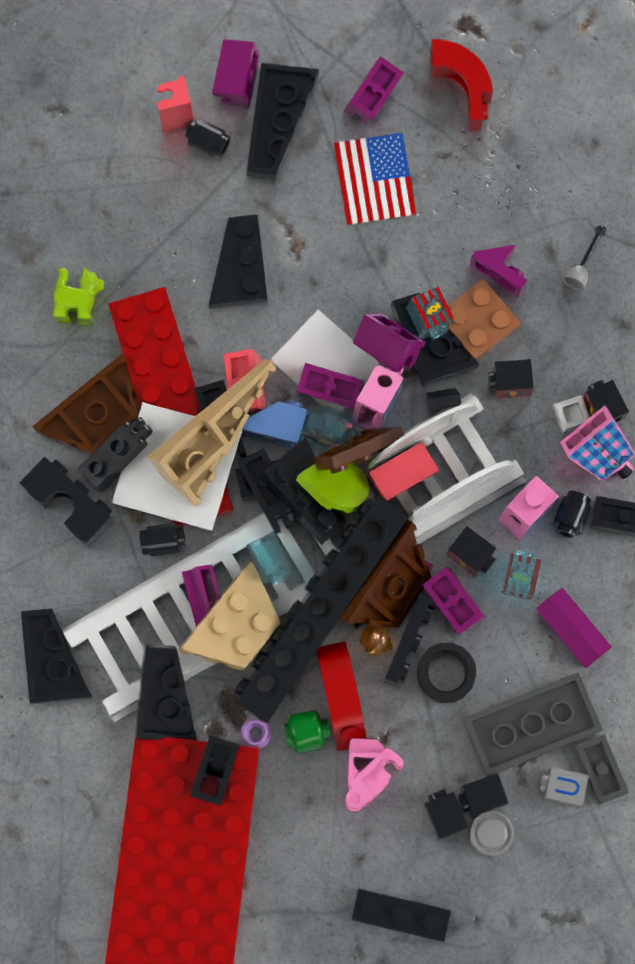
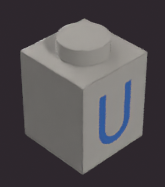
(563, 787)

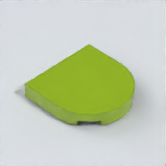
(339, 490)

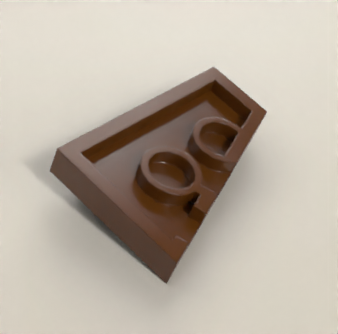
(358, 448)

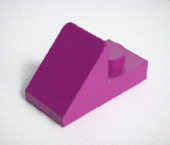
(493, 265)

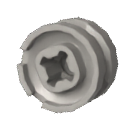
(491, 833)

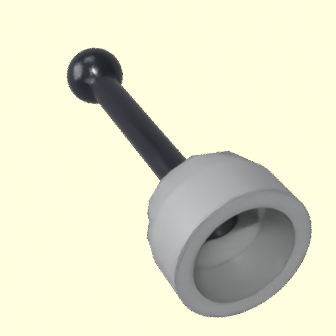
(577, 275)

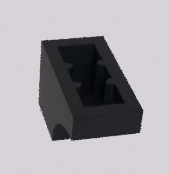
(217, 761)

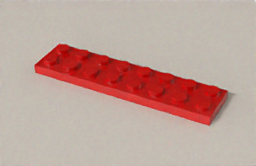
(157, 358)

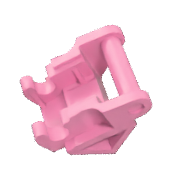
(367, 772)

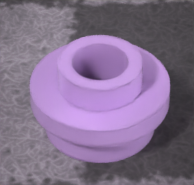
(255, 723)

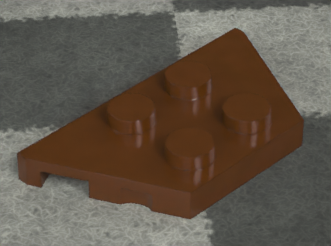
(93, 410)
(392, 583)

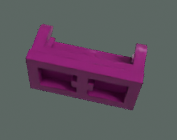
(236, 72)
(374, 90)
(388, 341)
(330, 385)
(454, 600)

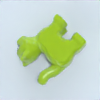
(73, 299)

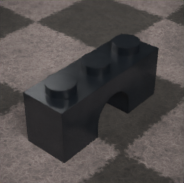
(49, 482)

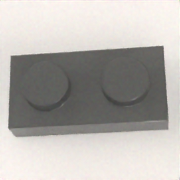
(602, 769)

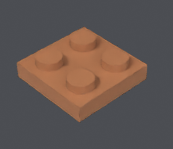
(481, 319)

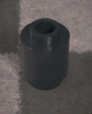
(207, 138)
(572, 514)
(162, 539)

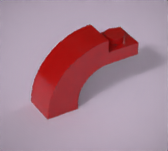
(467, 70)
(341, 694)

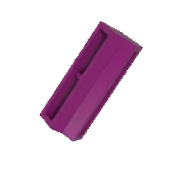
(201, 590)
(573, 627)

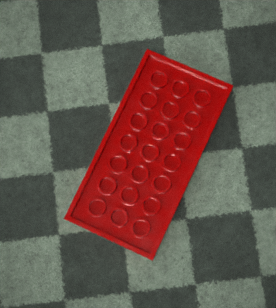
(180, 858)

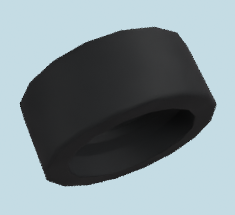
(455, 651)

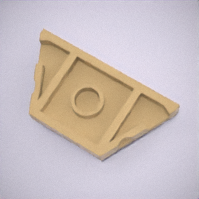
(235, 624)

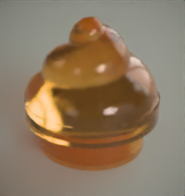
(376, 640)

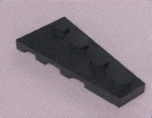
(278, 110)

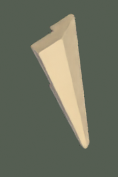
(197, 448)

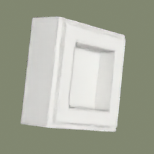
(571, 413)

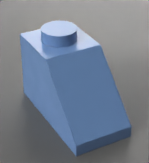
(277, 424)

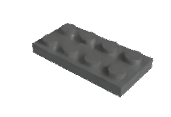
(532, 724)

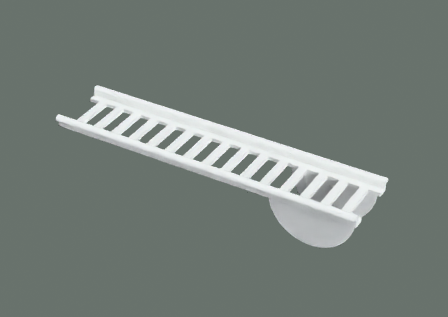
(435, 516)

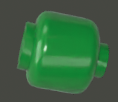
(306, 731)

